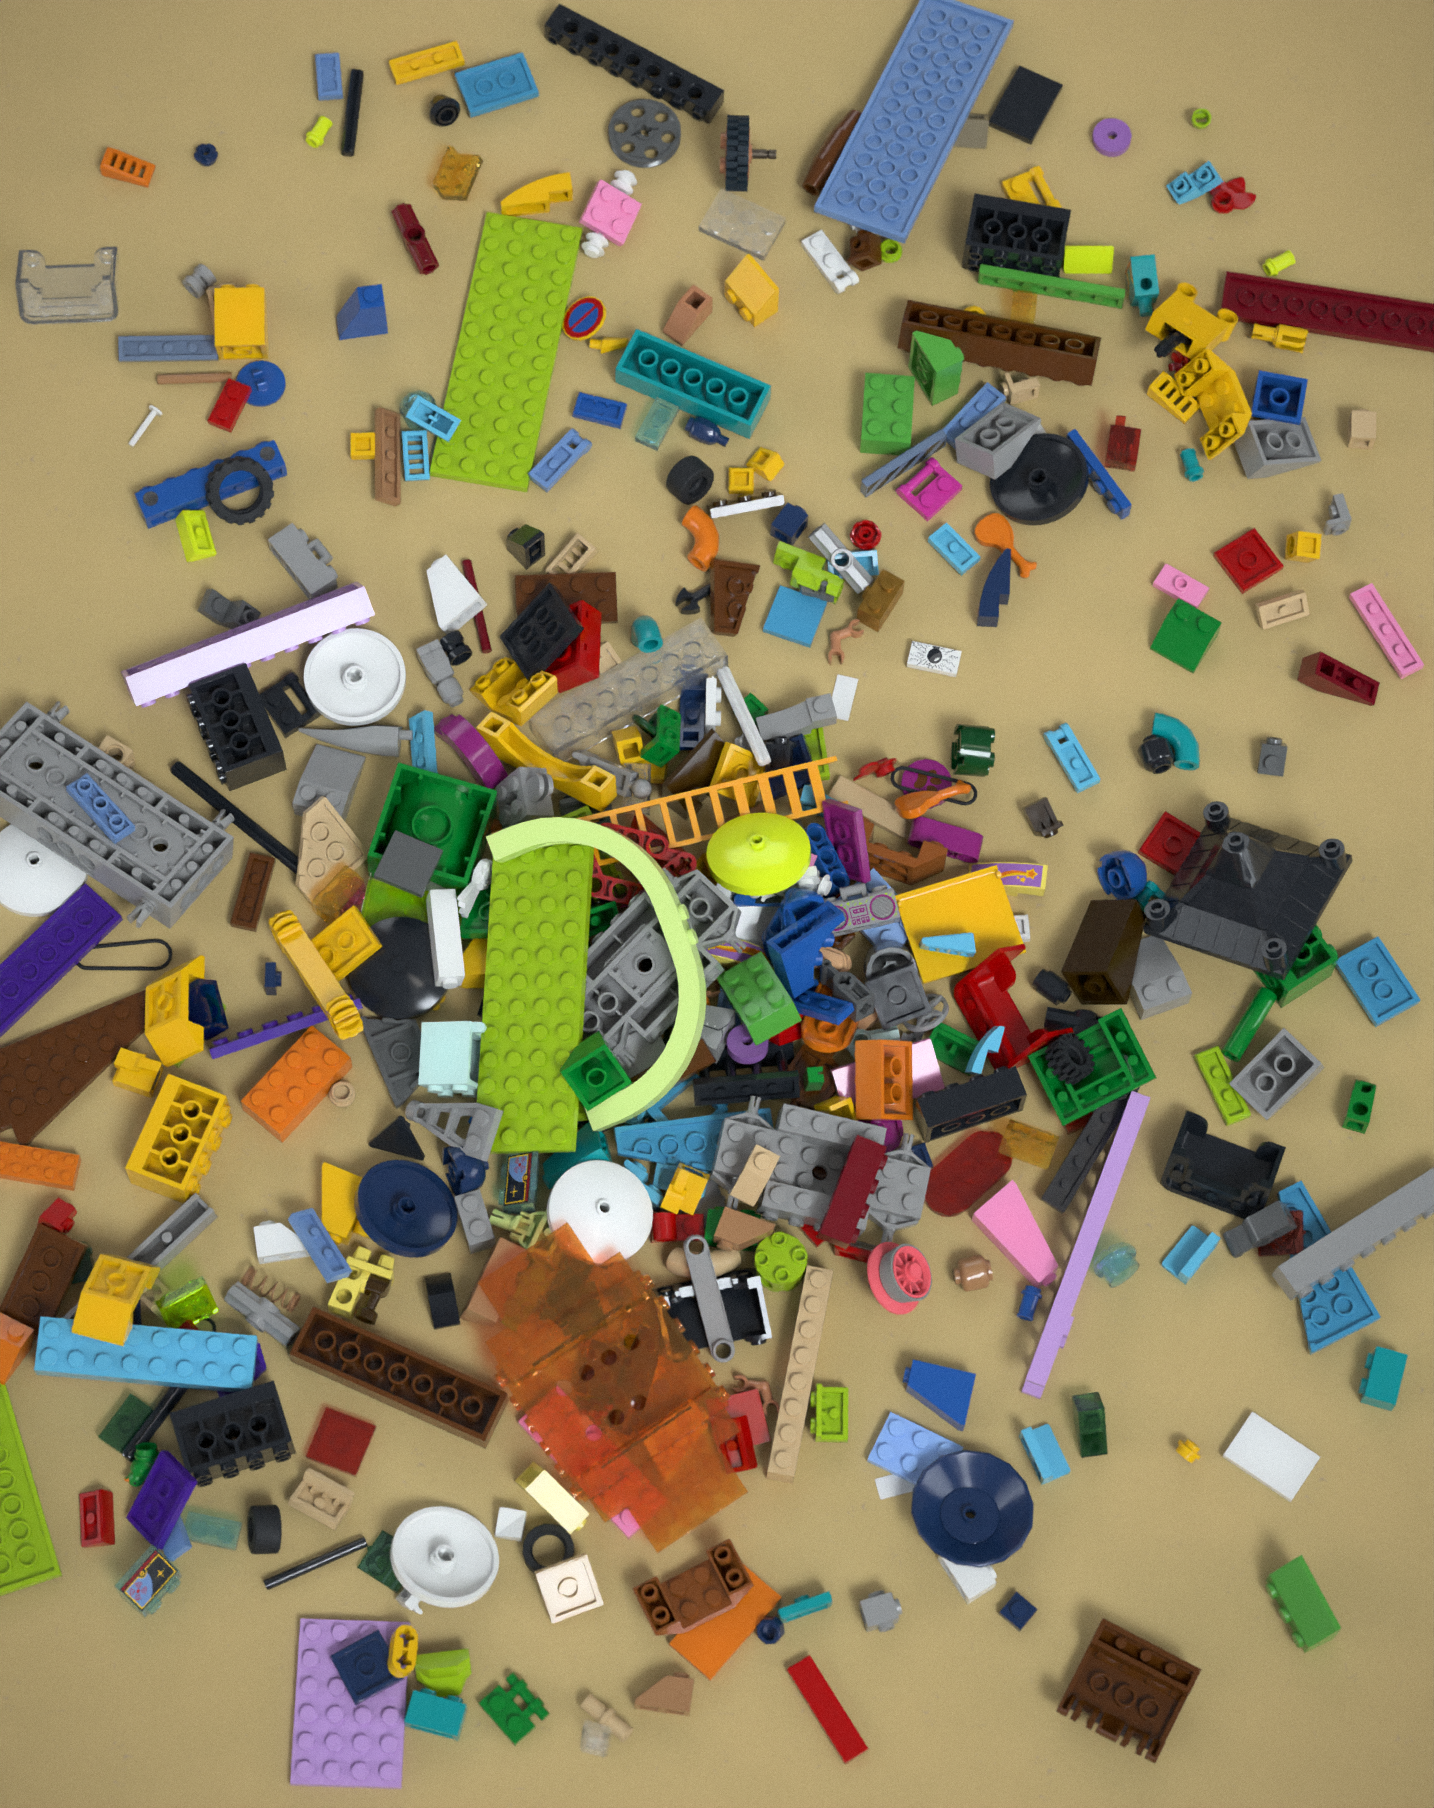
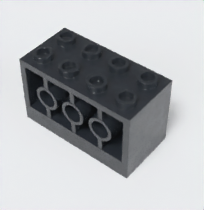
(1015, 236)
(236, 727)
(230, 1417)

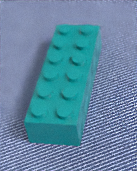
(693, 383)

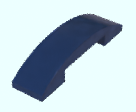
(692, 716)

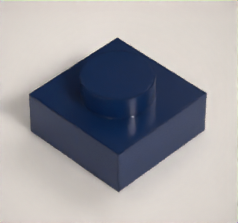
(273, 978)
(1018, 1611)

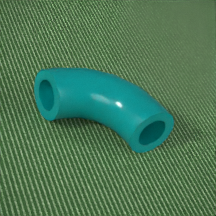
(646, 634)
(1180, 738)

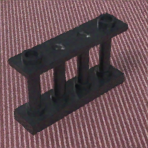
(739, 1088)

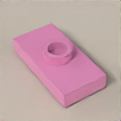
(1180, 586)

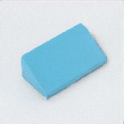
(866, 558)

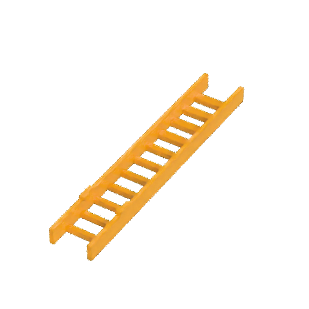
(741, 801)

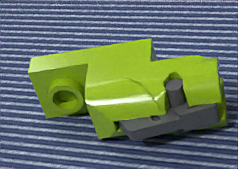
(809, 573)

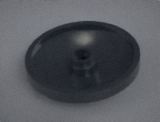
(1042, 482)
(400, 975)

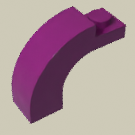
(472, 749)

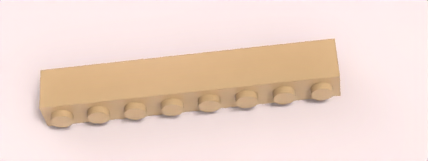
(799, 1374)

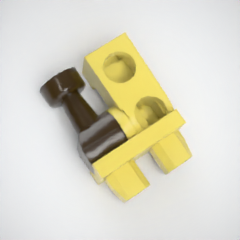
(364, 1279)

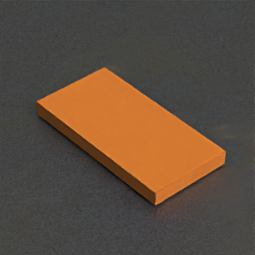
(717, 1640)

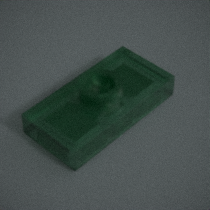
(125, 1423)

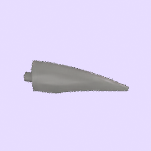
(374, 739)

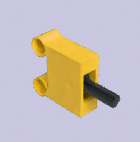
(1187, 326)

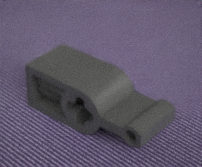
(848, 988)
(1260, 1229)

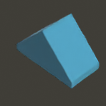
(433, 418)

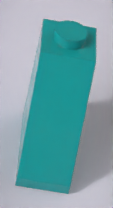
(589, 1147)

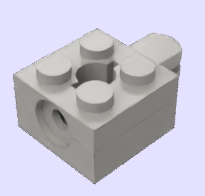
(529, 795)

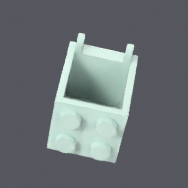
(450, 1057)

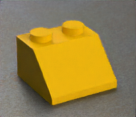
(752, 291)

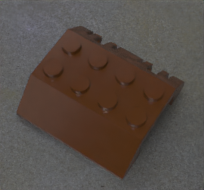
(1129, 1689)

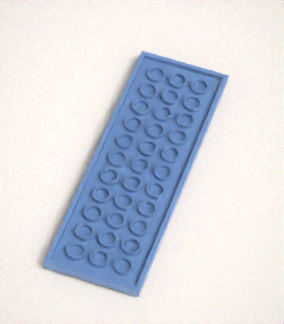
(913, 117)

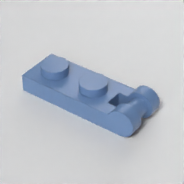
(559, 460)

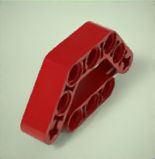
(631, 888)

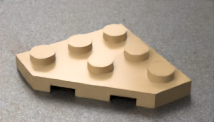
(325, 848)

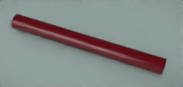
(479, 617)

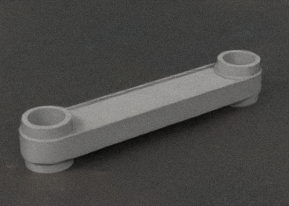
(709, 1298)

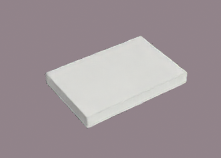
(1271, 1456)

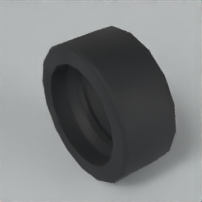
(542, 1530)

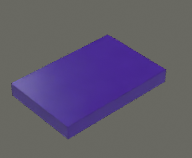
(161, 1499)

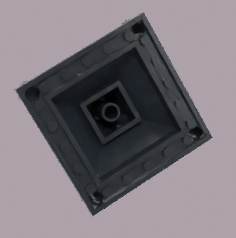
(1248, 894)

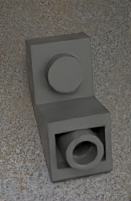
(227, 612)

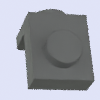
(1272, 757)

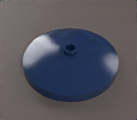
(405, 1208)

